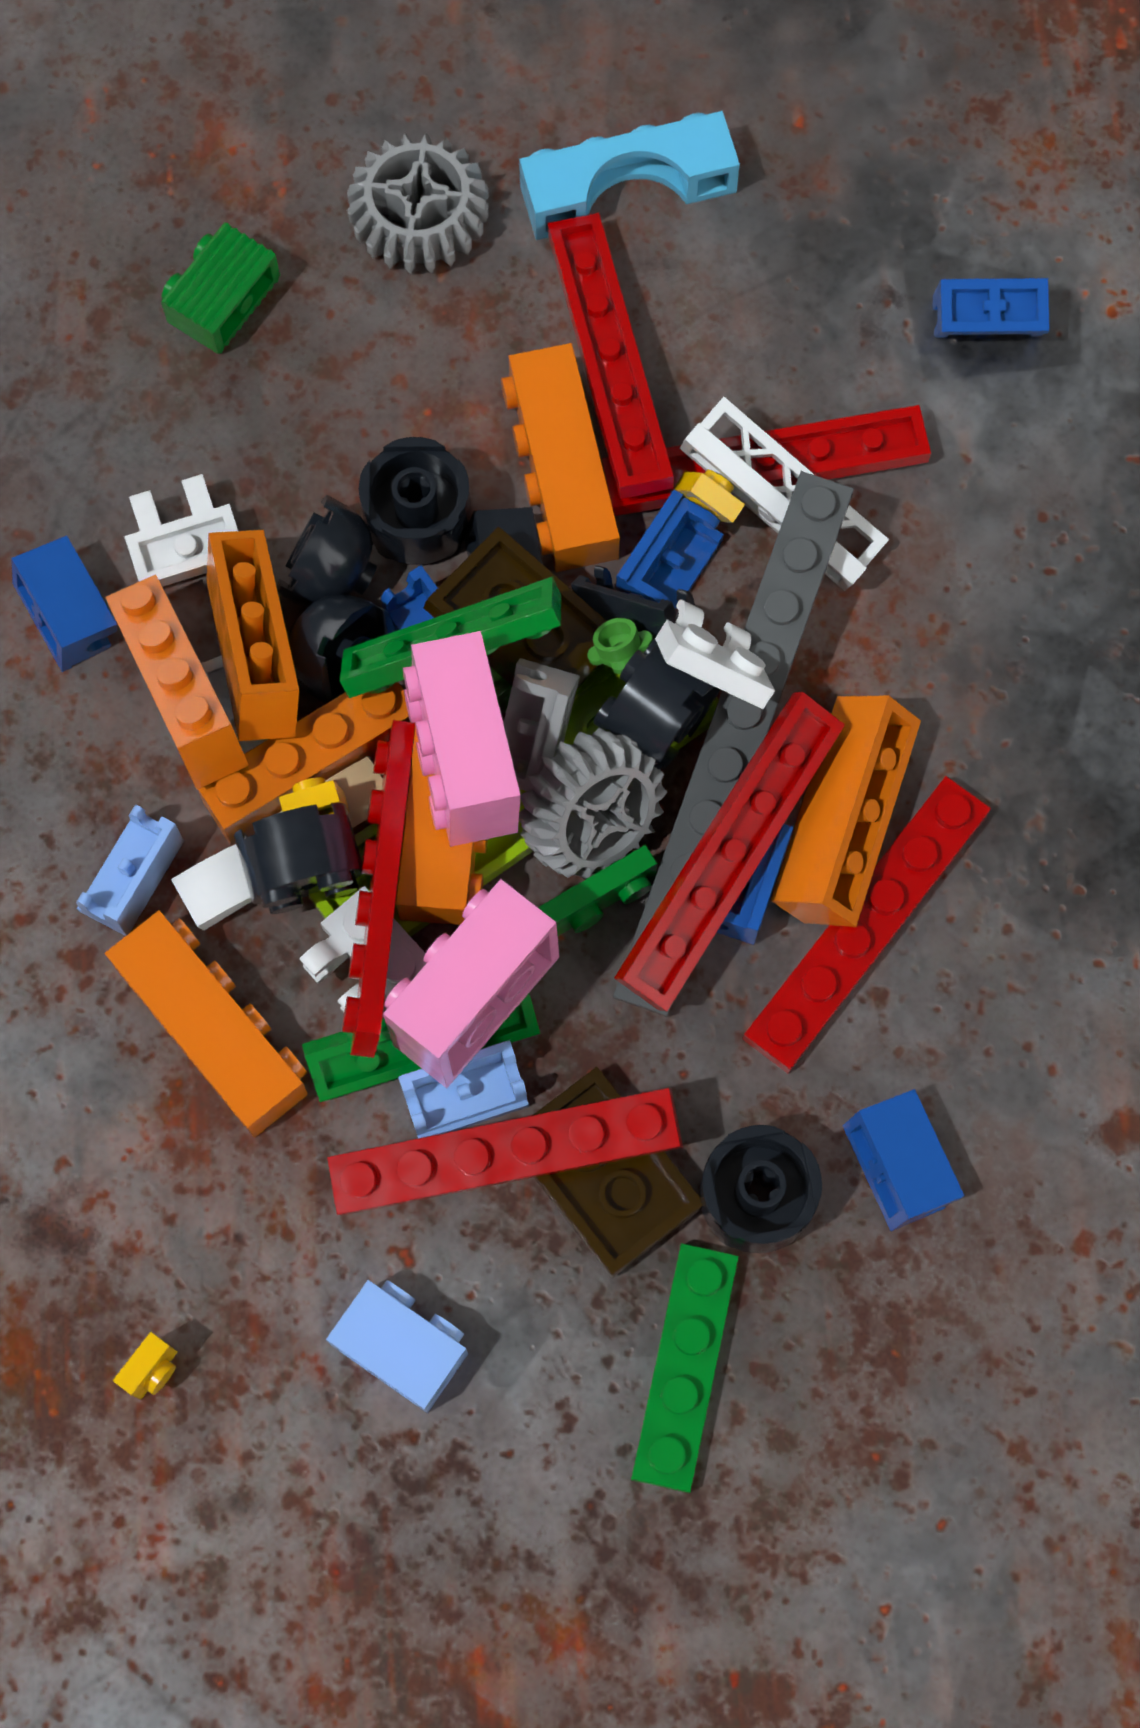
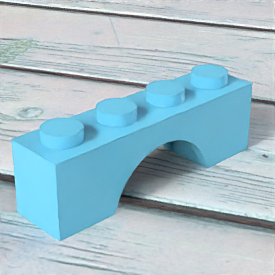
(687, 156)

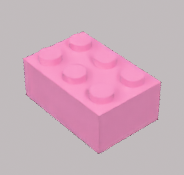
(461, 739)
(471, 982)

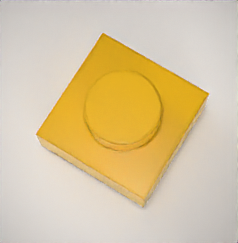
(711, 493)
(314, 792)
(147, 1367)

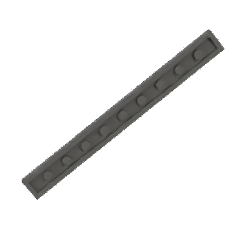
(776, 632)

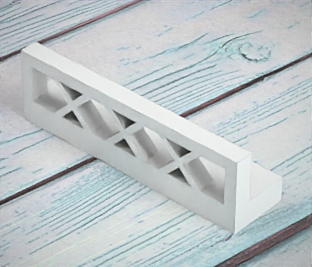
(761, 496)

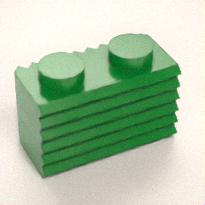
(220, 287)

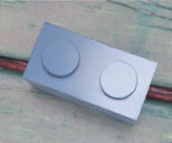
(398, 1344)

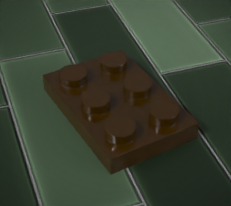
(503, 566)
(621, 1204)

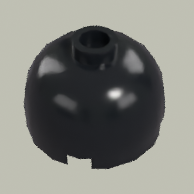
(330, 556)
(323, 634)

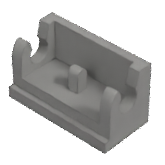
(537, 716)

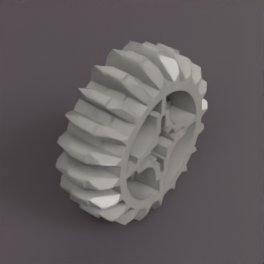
(393, 187)
(591, 803)

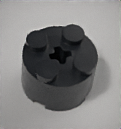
(421, 530)
(656, 705)
(298, 856)
(778, 1162)

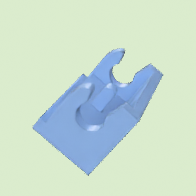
(131, 872)
(481, 1092)

